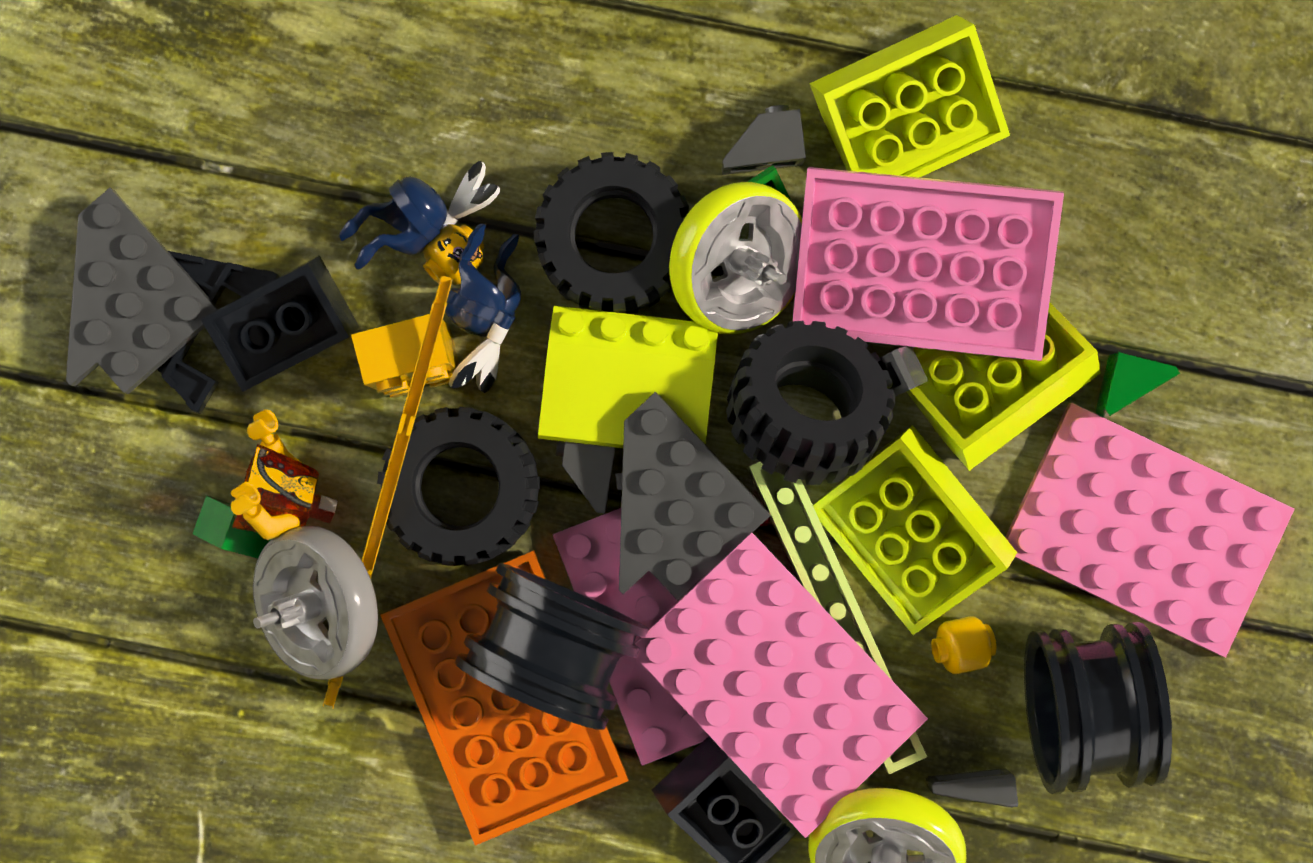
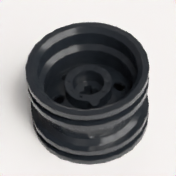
(551, 647)
(1097, 708)

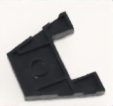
(212, 278)

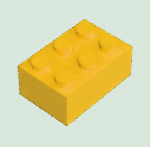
(391, 351)

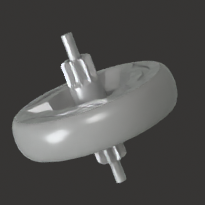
(294, 605)

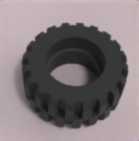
(567, 201)
(819, 360)
(516, 494)

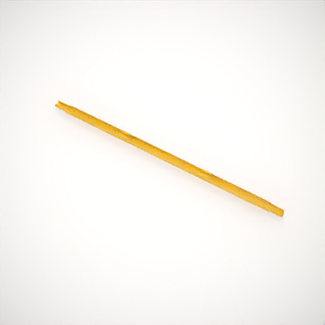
(400, 444)

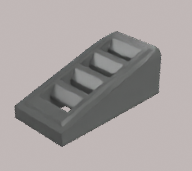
(984, 786)

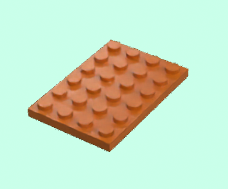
(497, 752)

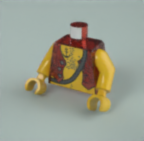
(276, 486)

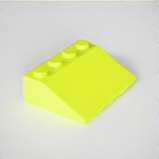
(913, 103)
(612, 363)
(989, 400)
(914, 531)

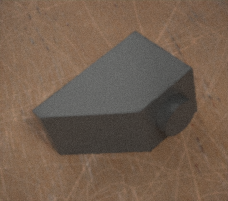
(770, 140)
(590, 469)

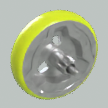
(757, 270)
(898, 824)

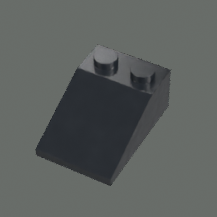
(281, 324)
(722, 808)

